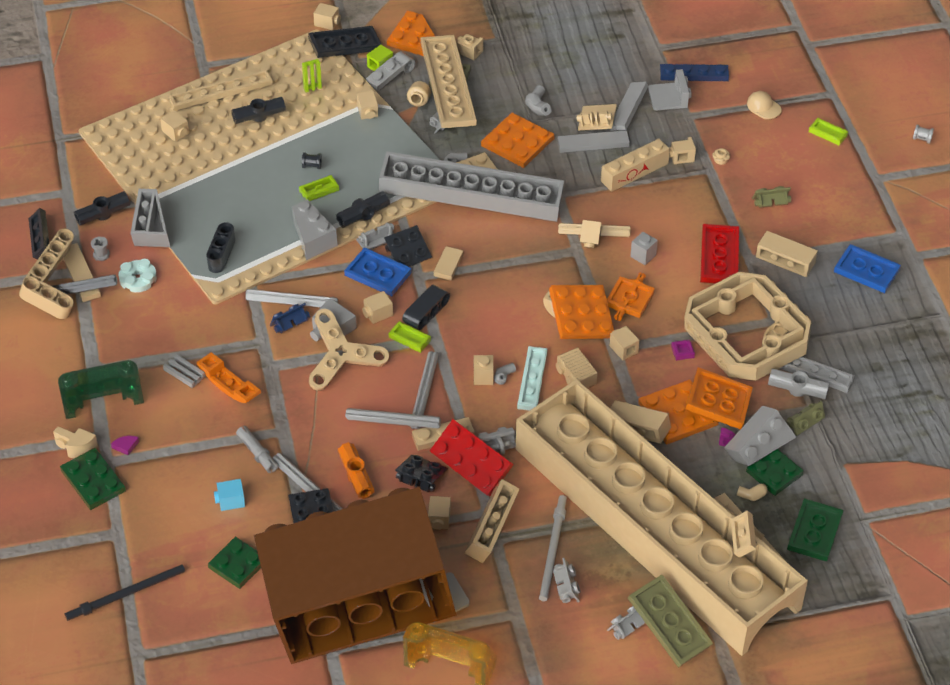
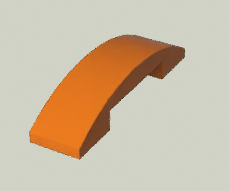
(226, 380)

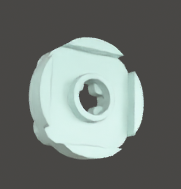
(137, 267)

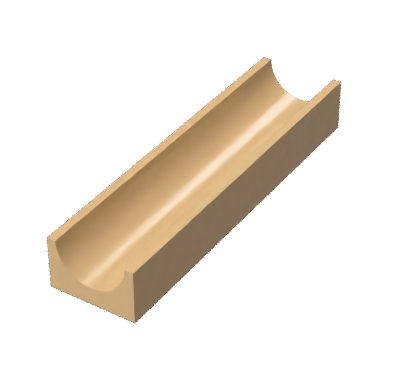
(657, 514)

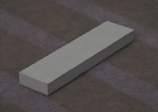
(629, 105)
(593, 141)
(838, 379)

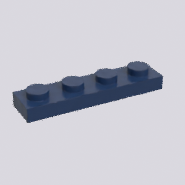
(695, 72)

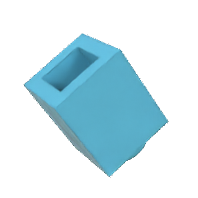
(230, 495)

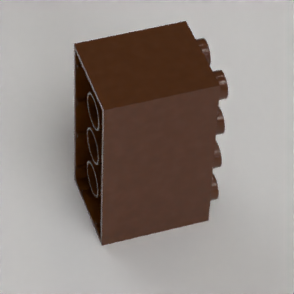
(353, 574)

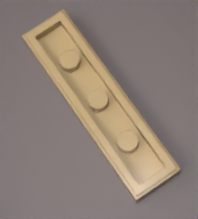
(80, 271)

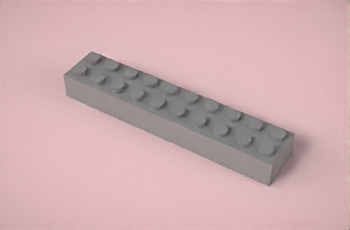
(471, 186)

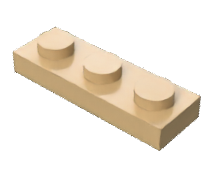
(426, 437)

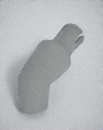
(534, 102)

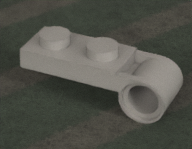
(390, 69)

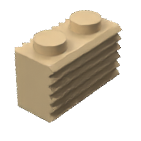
(576, 366)

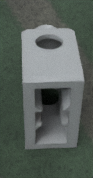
(345, 319)

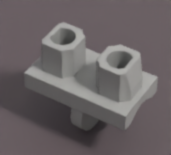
(499, 440)

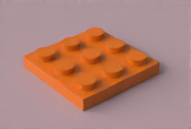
(517, 140)
(581, 311)
(719, 398)
(682, 421)

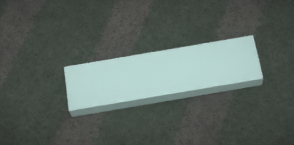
(532, 378)

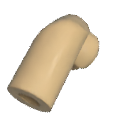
(754, 493)

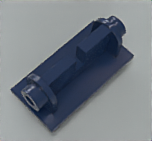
(295, 313)

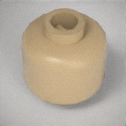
(419, 93)

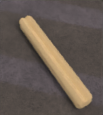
(606, 230)

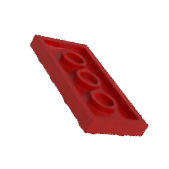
(719, 252)
(471, 457)

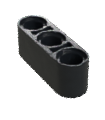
(220, 247)
(426, 307)

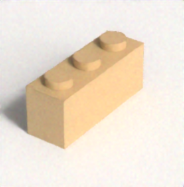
(786, 253)
(649, 423)

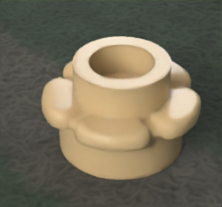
(721, 156)

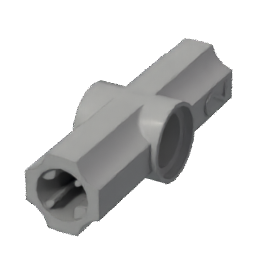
(798, 383)

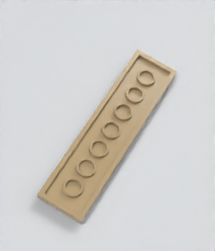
(448, 81)

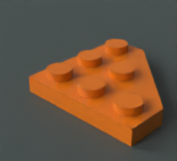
(409, 32)

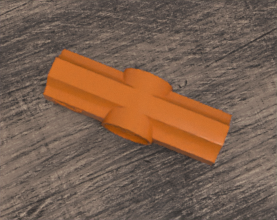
(356, 470)

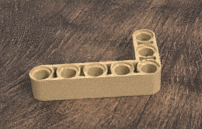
(34, 285)

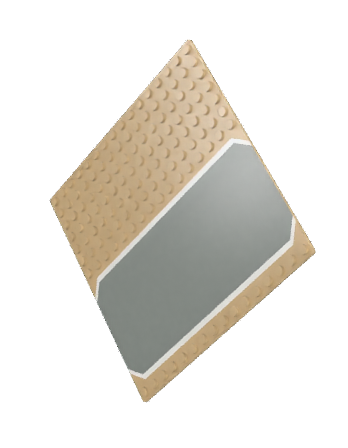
(254, 168)

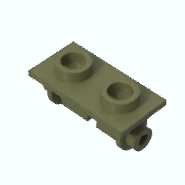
(779, 195)
(808, 417)

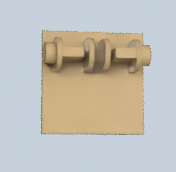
(596, 117)

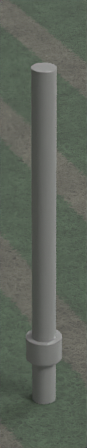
(558, 515)

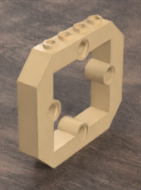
(723, 298)

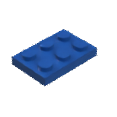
(867, 268)
(377, 271)

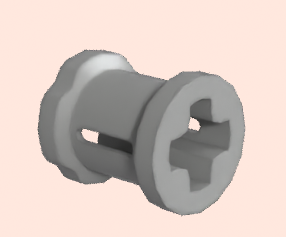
(923, 133)
(100, 245)

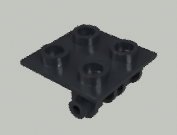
(408, 246)
(421, 471)
(309, 502)

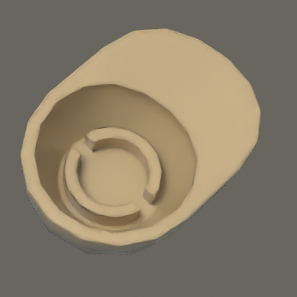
(763, 105)

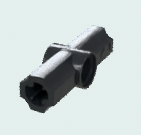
(258, 110)
(102, 208)
(362, 209)

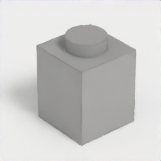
(644, 248)

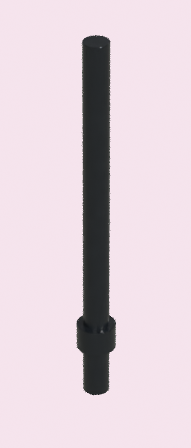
(86, 608)

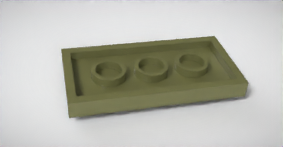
(670, 620)

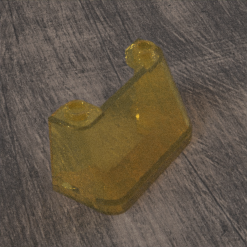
(424, 640)

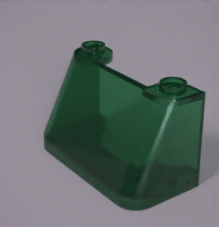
(99, 382)

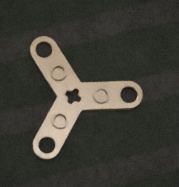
(332, 361)

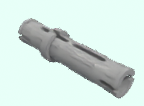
(261, 454)

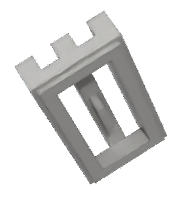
(186, 368)

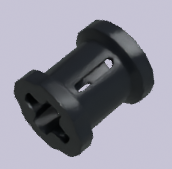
(311, 160)

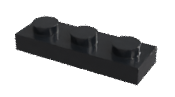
(38, 232)

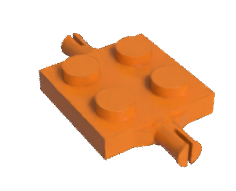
(630, 296)

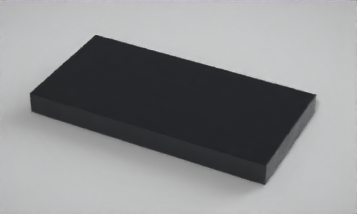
(344, 41)

